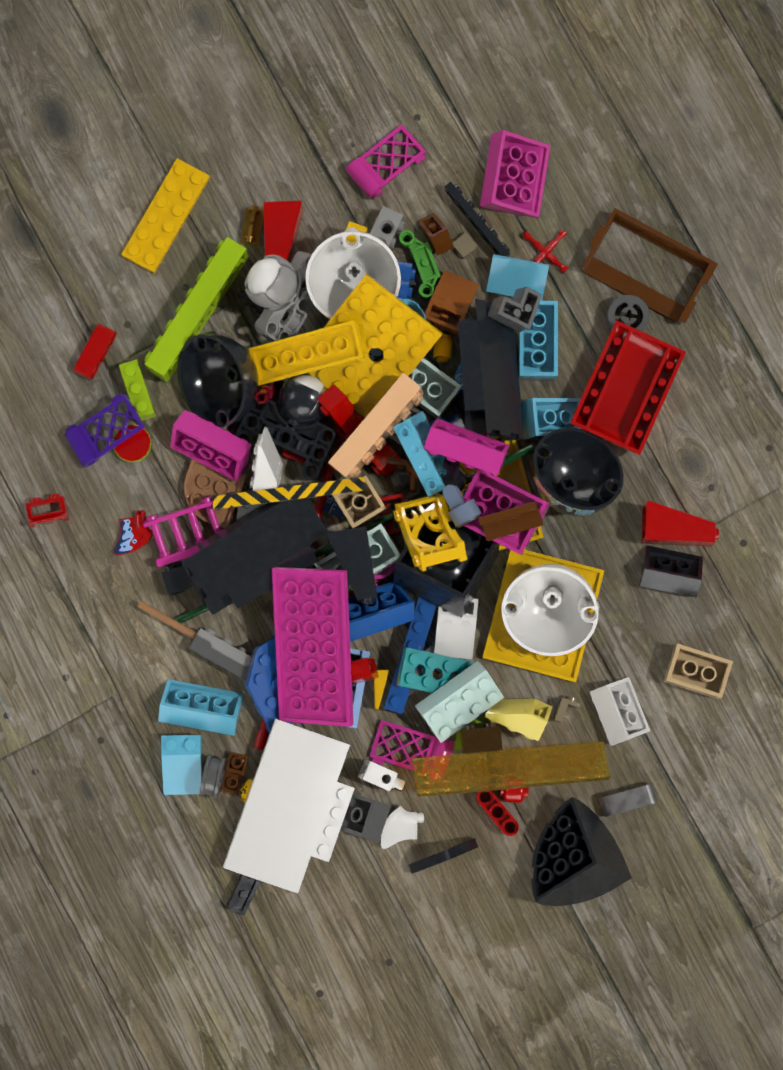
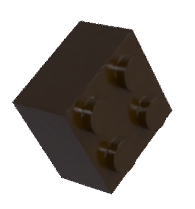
(481, 739)

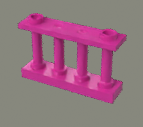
(183, 550)

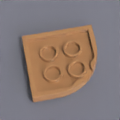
(205, 482)

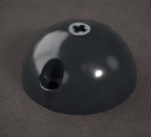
(217, 378)

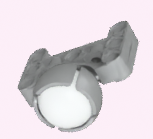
(283, 293)

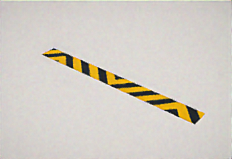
(289, 493)

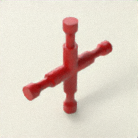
(545, 252)

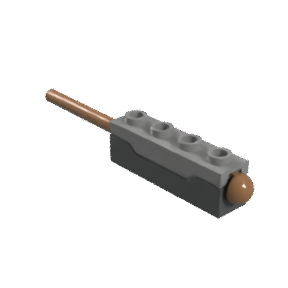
(208, 646)

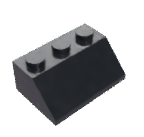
(671, 571)

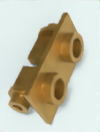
(252, 226)

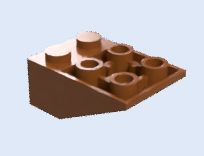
(450, 302)

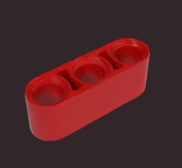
(95, 351)
(501, 821)

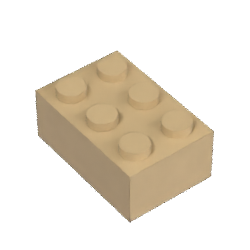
(698, 671)

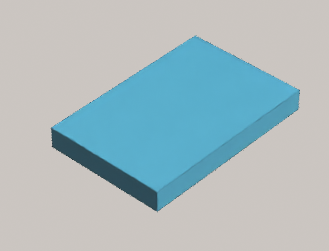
(512, 273)

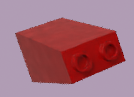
(281, 227)
(673, 527)

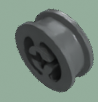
(629, 302)
(212, 776)

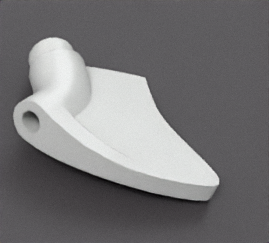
(400, 826)

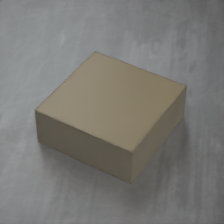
(464, 245)

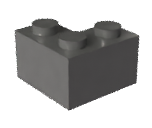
(516, 312)

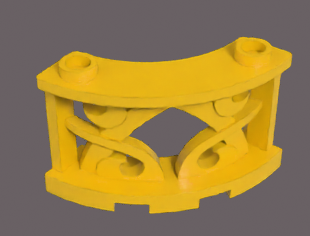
(422, 553)

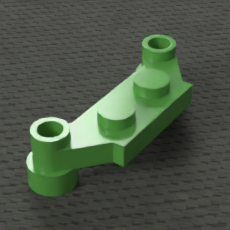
(424, 262)

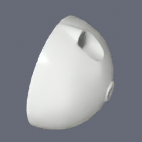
(331, 273)
(548, 623)

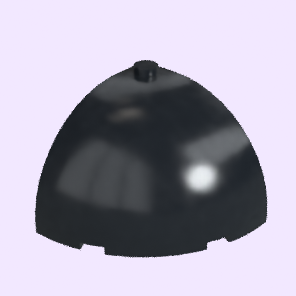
(576, 858)

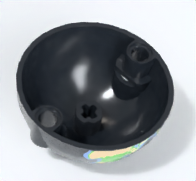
(576, 472)

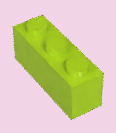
(137, 389)

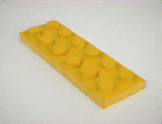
(165, 215)
(308, 352)

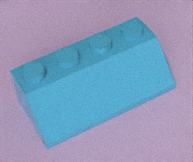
(200, 707)

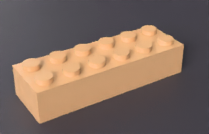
(377, 427)

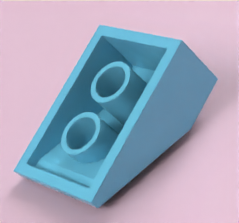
(546, 415)
(181, 764)

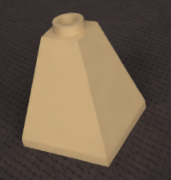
(368, 499)

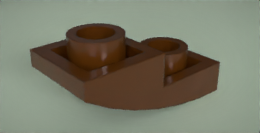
(234, 773)

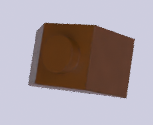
(436, 234)

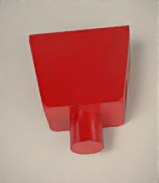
(361, 670)

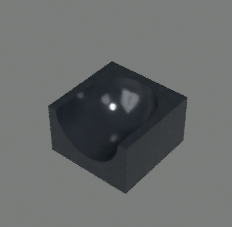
(451, 582)

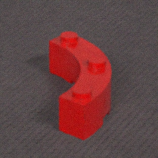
(342, 413)

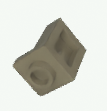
(562, 711)

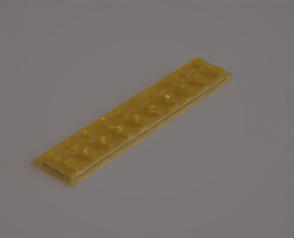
(510, 769)

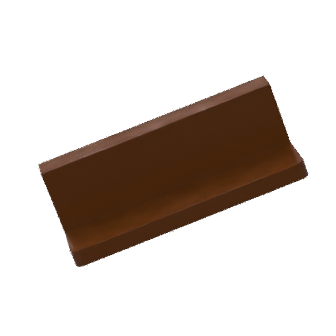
(511, 521)

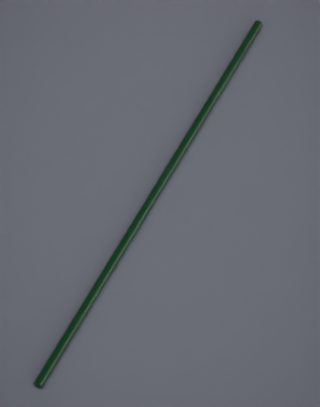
(383, 520)

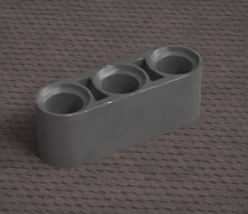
(628, 800)

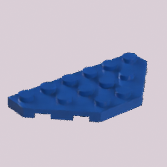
(262, 682)

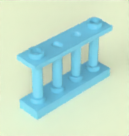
(429, 467)

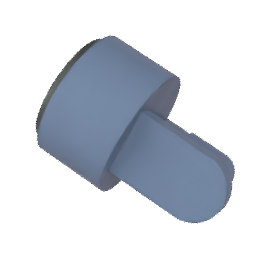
(461, 511)

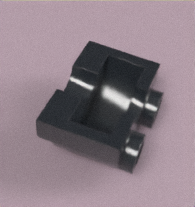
(454, 475)

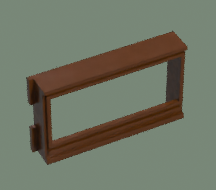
(630, 286)

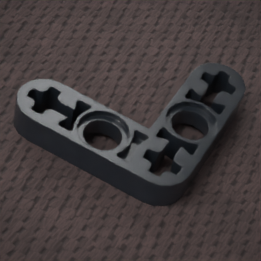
(443, 856)

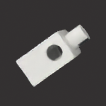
(373, 774)

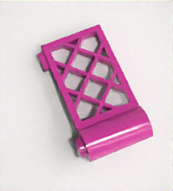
(368, 178)
(435, 748)

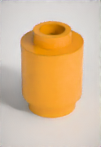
(443, 349)

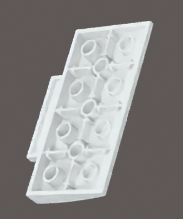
(291, 807)

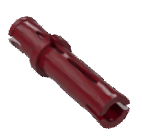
(267, 392)

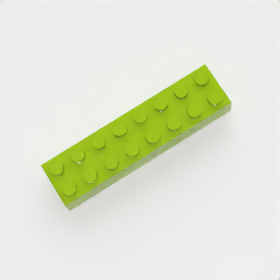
(197, 308)

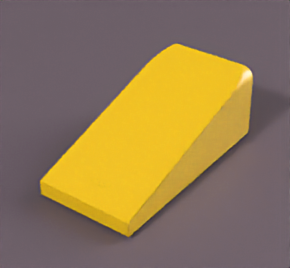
(379, 685)

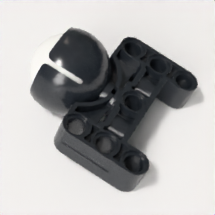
(295, 407)

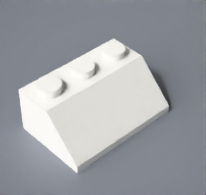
(619, 711)

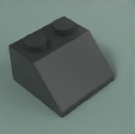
(365, 817)

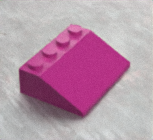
(515, 174)
(497, 495)

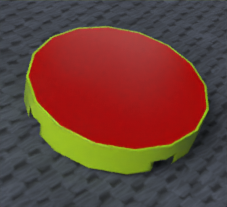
(134, 448)

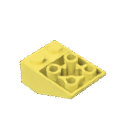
(521, 715)

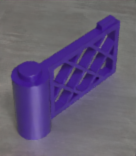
(86, 447)

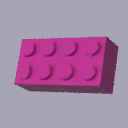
(210, 445)
(466, 447)

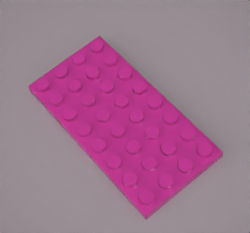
(313, 646)

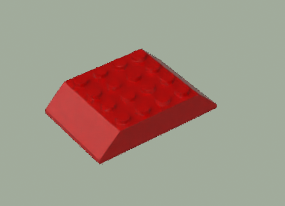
(627, 387)

